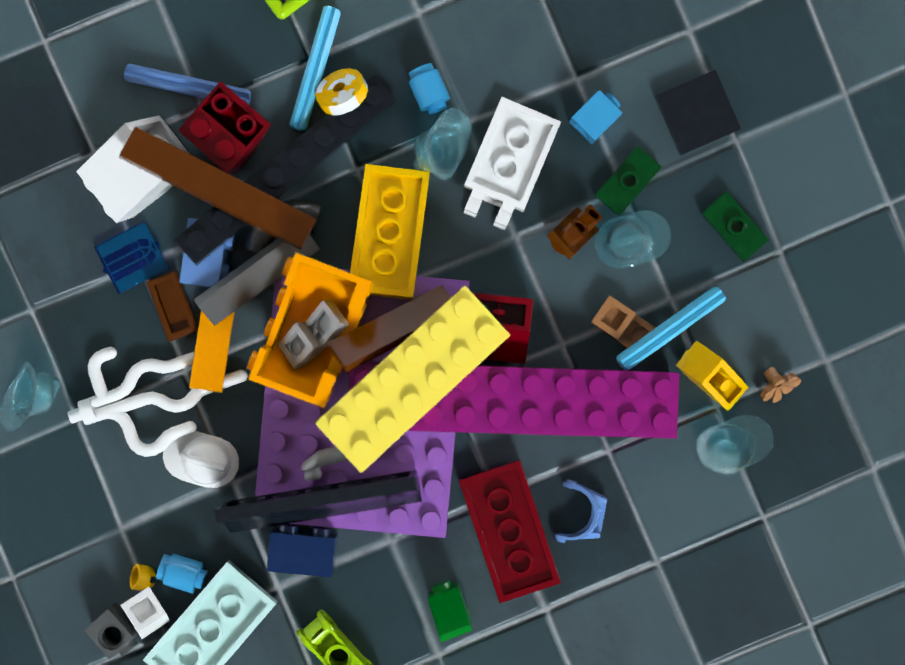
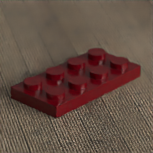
(509, 531)

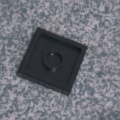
(697, 112)

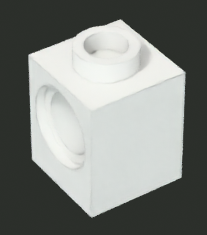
(145, 612)

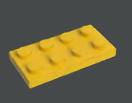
(390, 229)

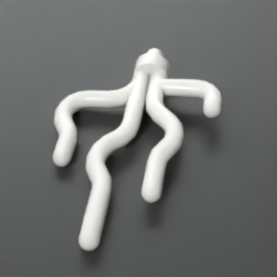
(110, 406)

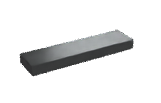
(249, 279)

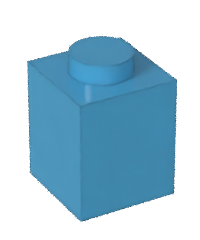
(596, 116)

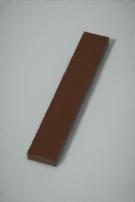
(217, 188)

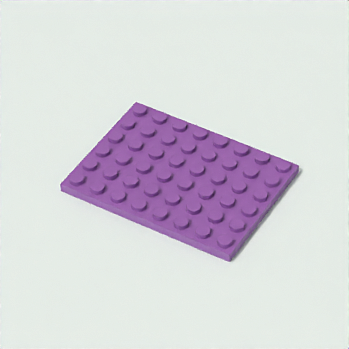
(292, 437)

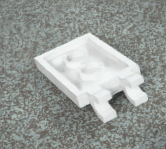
(509, 159)

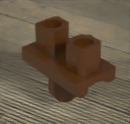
(575, 231)

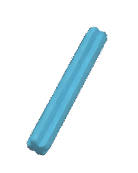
(315, 68)
(670, 328)

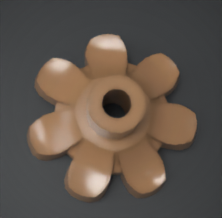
(778, 384)

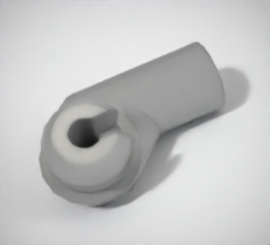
(321, 458)

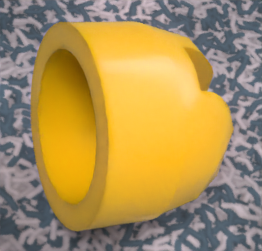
(141, 577)

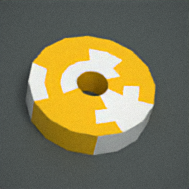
(341, 91)

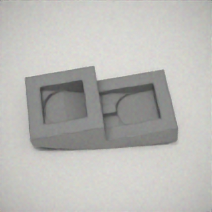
(310, 338)

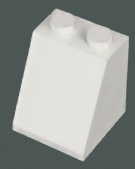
(120, 185)

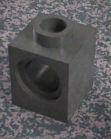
(99, 632)

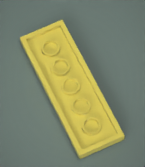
(412, 379)

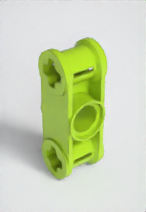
(327, 640)

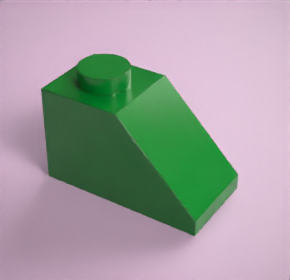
(449, 610)

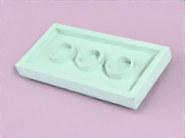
(214, 621)

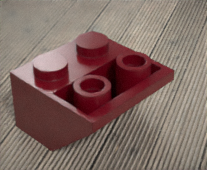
(225, 129)
(515, 317)

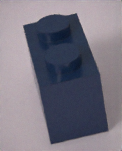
(302, 551)

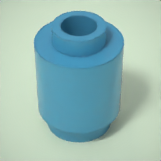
(428, 88)
(181, 573)

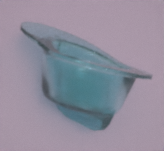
(444, 144)
(633, 239)
(28, 396)
(735, 444)

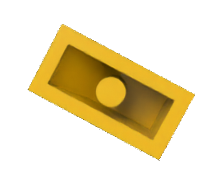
(712, 375)

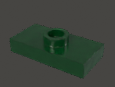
(628, 181)
(734, 226)

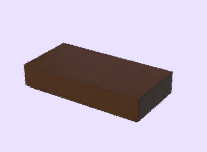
(173, 306)

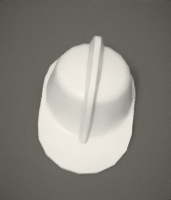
(202, 460)

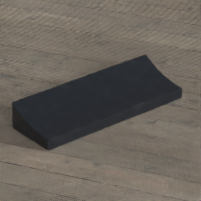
(319, 501)

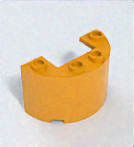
(307, 286)

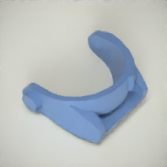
(594, 526)

